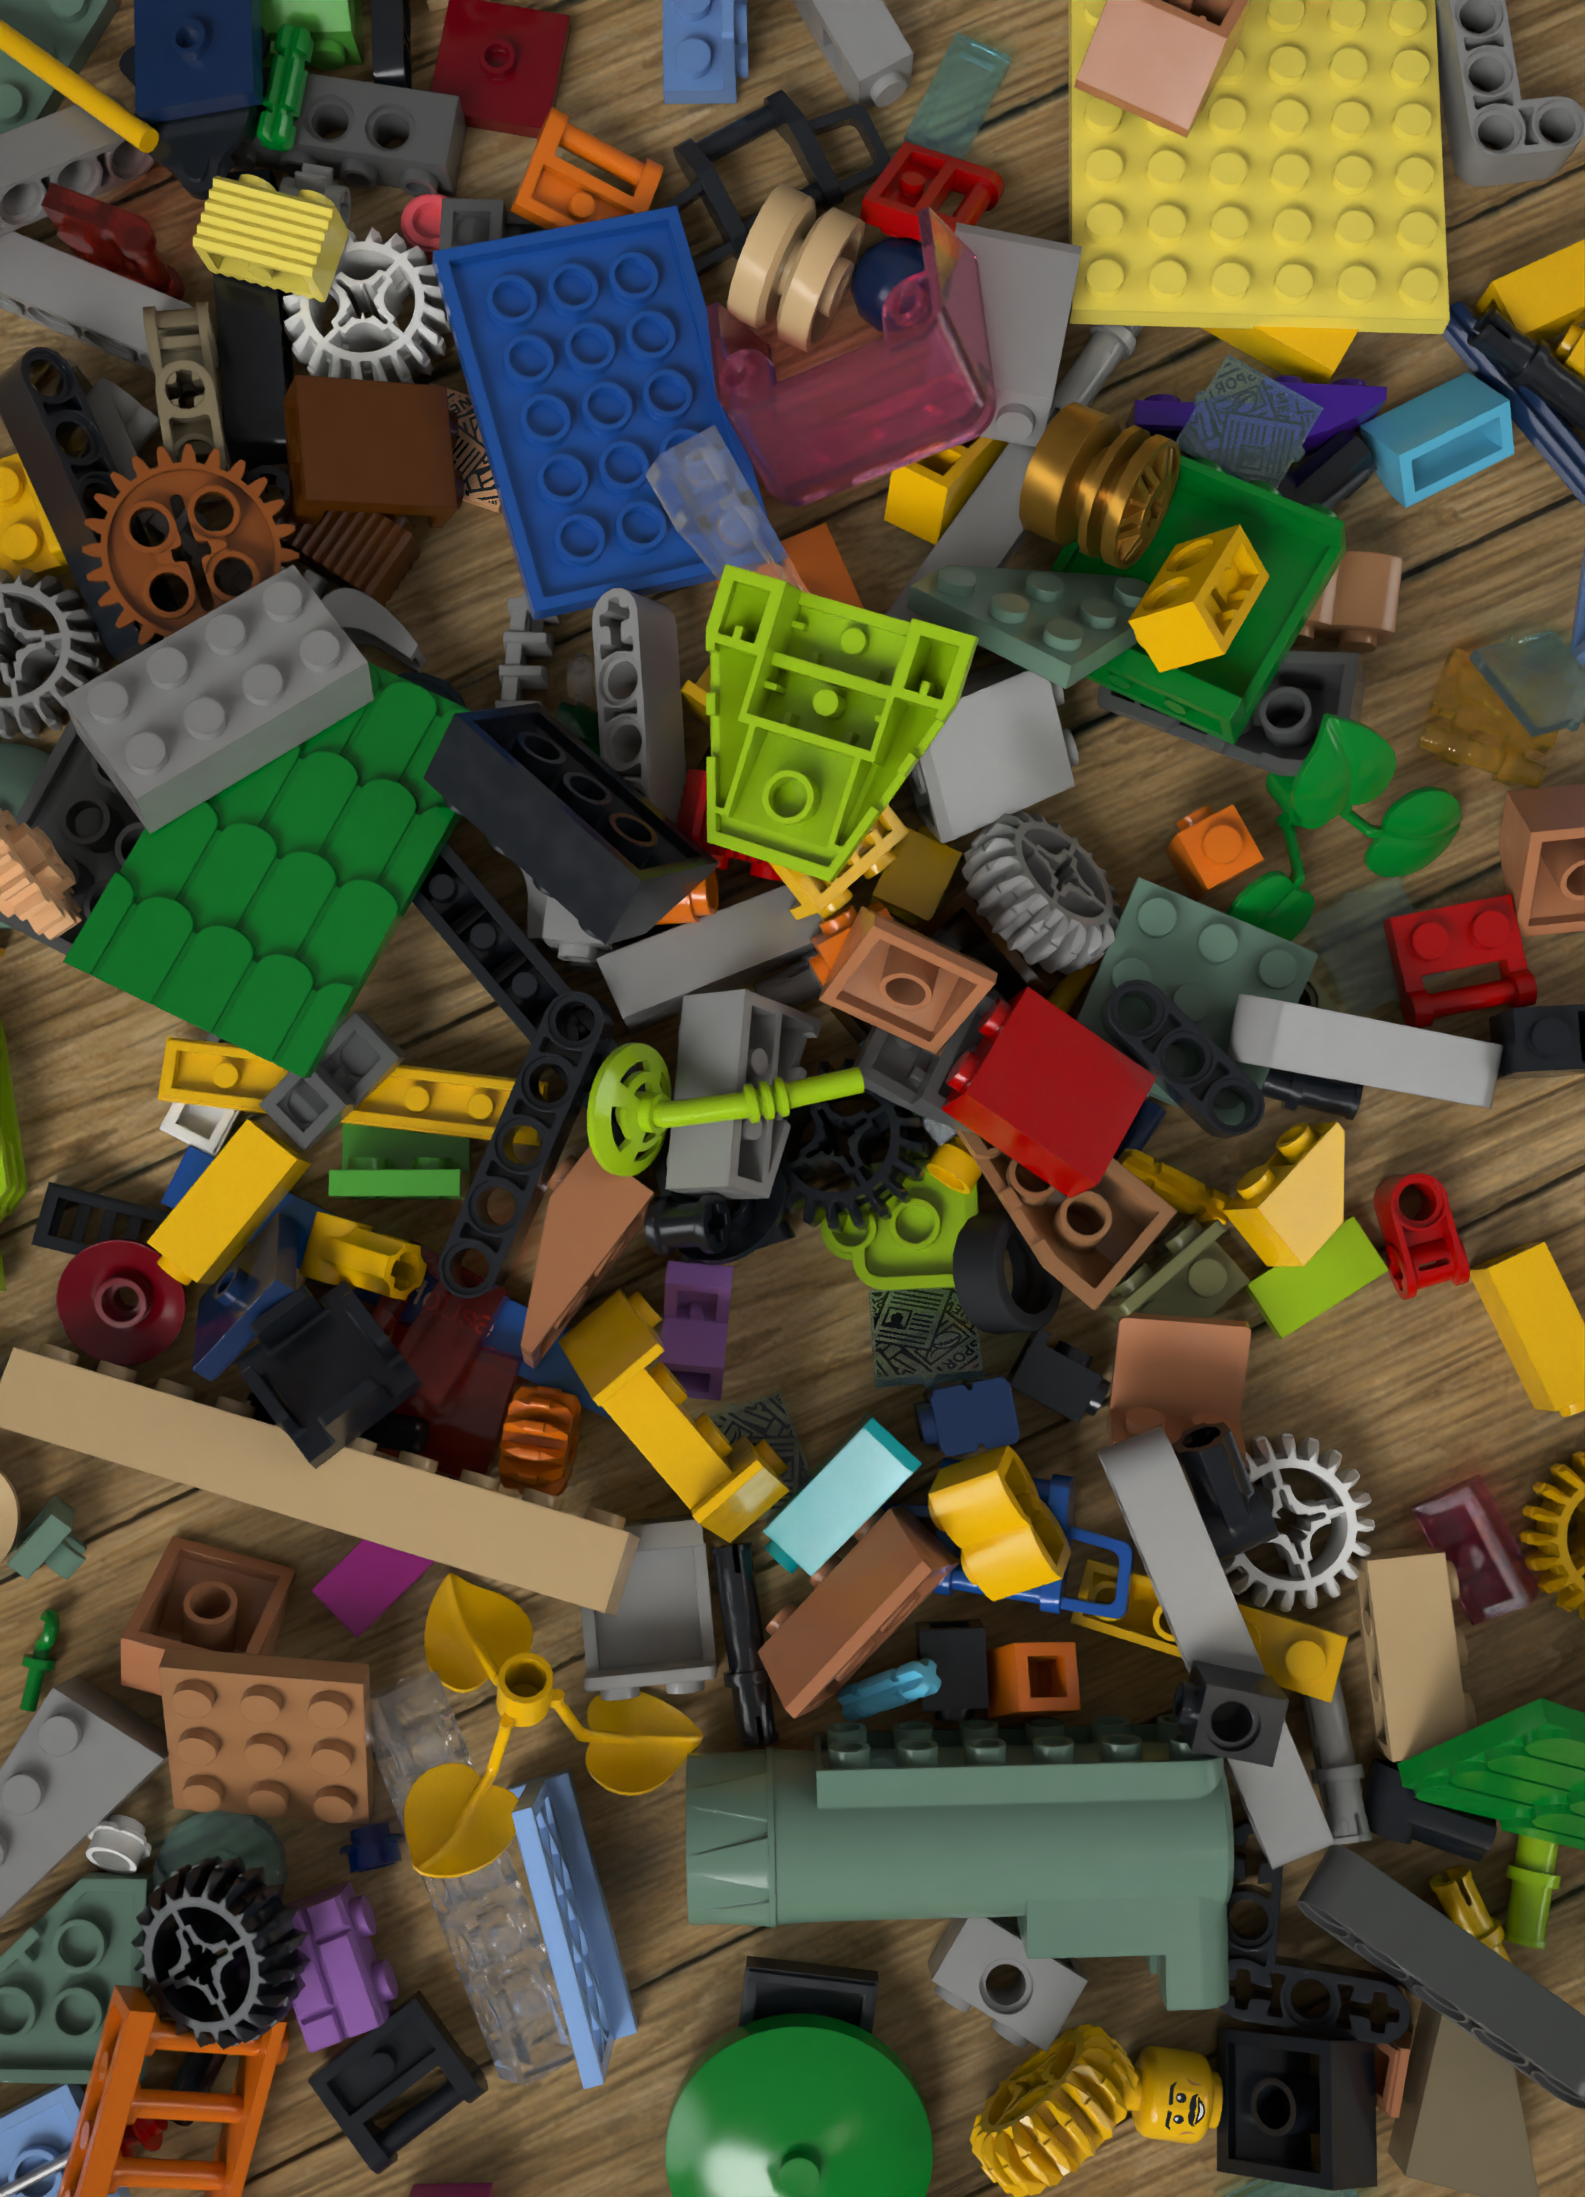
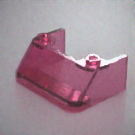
(873, 406)

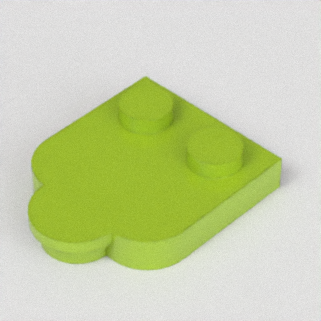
(912, 1246)

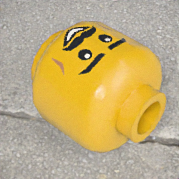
(1175, 2095)

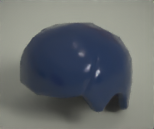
(880, 271)

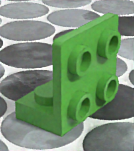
(400, 1166)

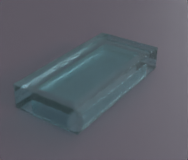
(958, 97)

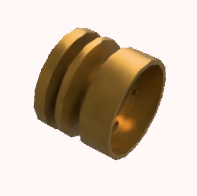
(1099, 485)

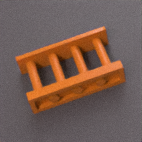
(117, 2100)

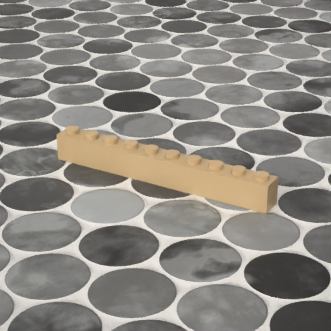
(350, 1493)

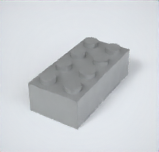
(220, 698)

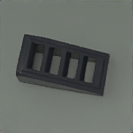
(53, 1210)

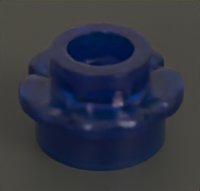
(372, 1848)

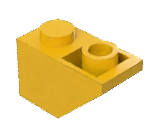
(1293, 1198)

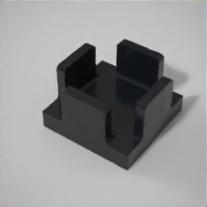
(325, 1370)

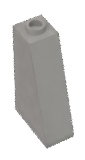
(706, 957)

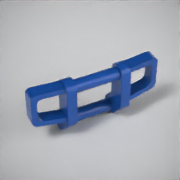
(1060, 1498)

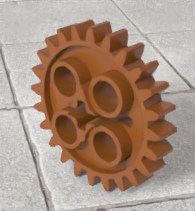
(135, 568)

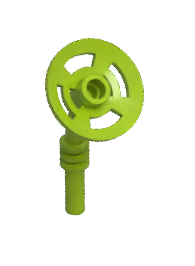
(655, 1110)

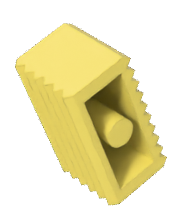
(271, 236)

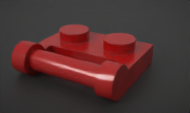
(924, 179)
(1456, 940)

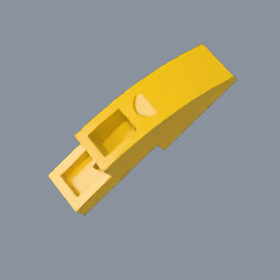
(1291, 1651)

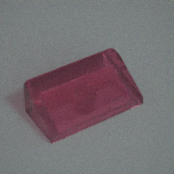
(1481, 1547)

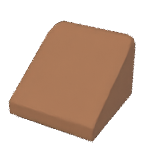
(1390, 2073)

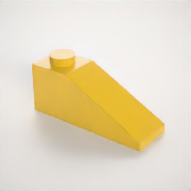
(935, 489)

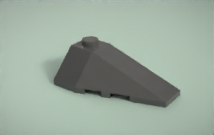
(1285, 718)

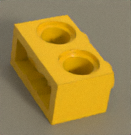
(1199, 599)

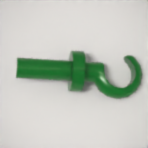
(40, 1660)

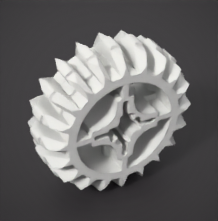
(388, 277)
(1296, 1546)

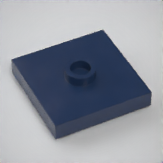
(196, 57)
(242, 1294)

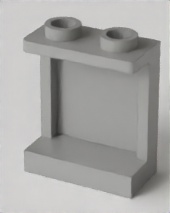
(662, 1620)

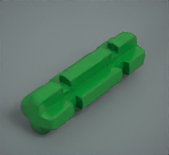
(285, 88)

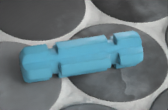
(889, 1689)

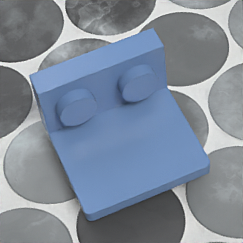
(704, 50)

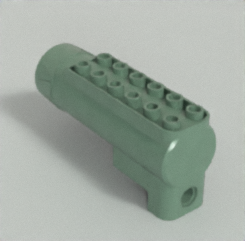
(1078, 1832)

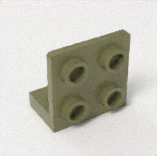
(1185, 1280)

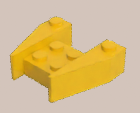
(717, 1481)

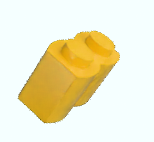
(999, 1523)

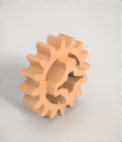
(35, 879)

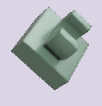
(48, 1541)

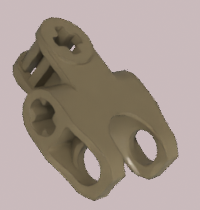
(185, 365)

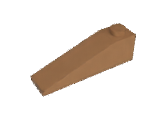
(1079, 1239)

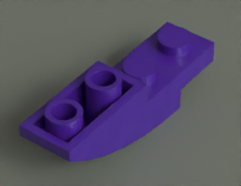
(1345, 405)

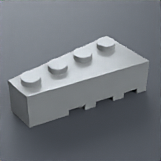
(67, 1777)

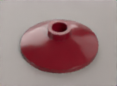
(99, 1319)

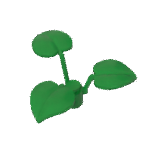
(1345, 769)

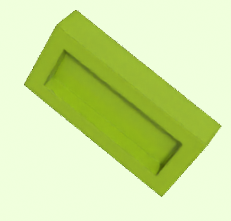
(1298, 1294)

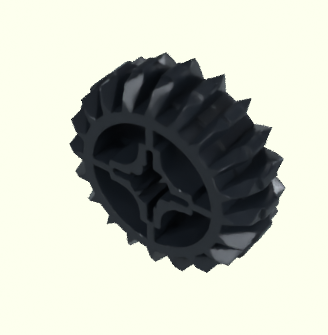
(865, 1135)
(230, 1993)

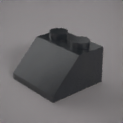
(1297, 2108)

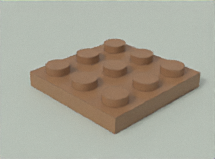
(268, 1735)

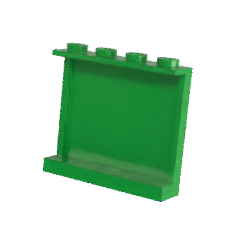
(1300, 553)

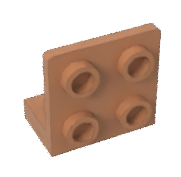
(1177, 1375)

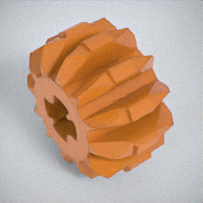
(540, 1440)

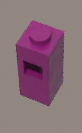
(369, 1583)

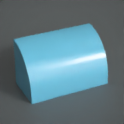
(1439, 438)

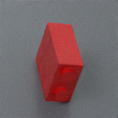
(1047, 1092)

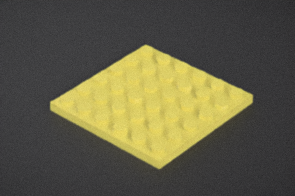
(1292, 197)

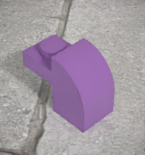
(696, 1325)

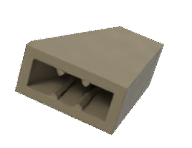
(1461, 2115)

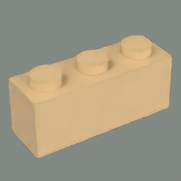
(1412, 1649)

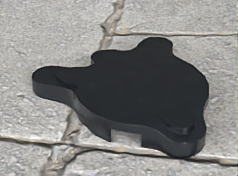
(200, 145)

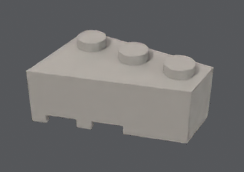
(722, 1046)

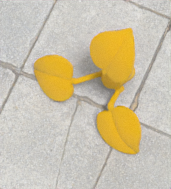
(462, 1820)

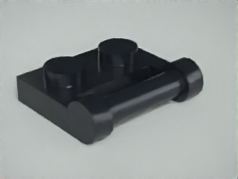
(386, 2064)

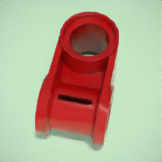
(1421, 1239)

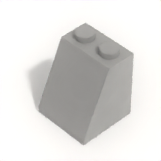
(1027, 311)
(994, 753)

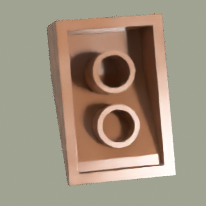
(583, 1236)

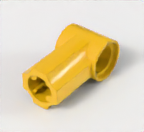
(363, 1259)

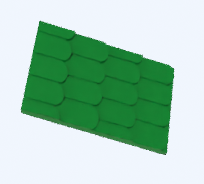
(284, 885)

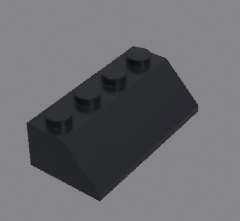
(566, 819)

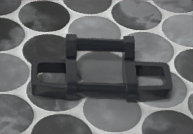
(787, 119)

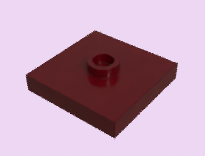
(502, 64)

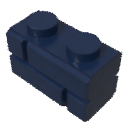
(967, 1414)

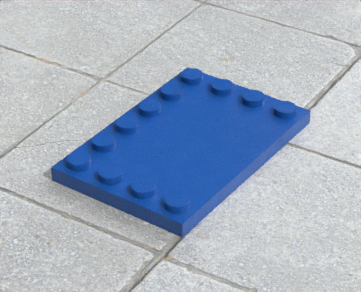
(580, 373)

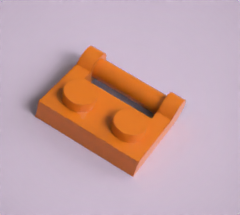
(562, 195)

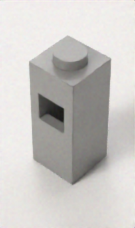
(861, 48)

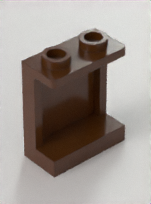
(370, 449)

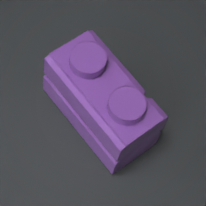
(344, 1980)

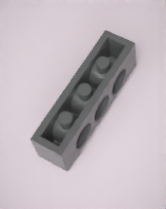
(371, 118)

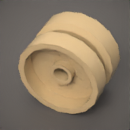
(795, 267)

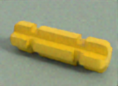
(1175, 1187)

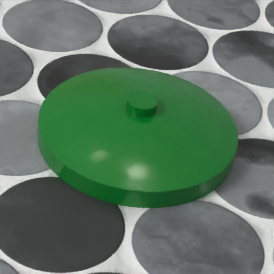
(799, 2114)

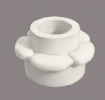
(118, 1845)

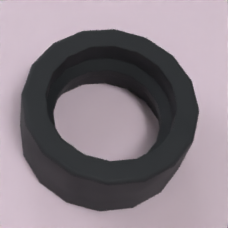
(982, 1281)

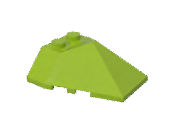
(816, 717)

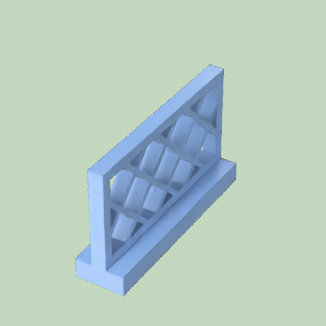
(573, 1919)

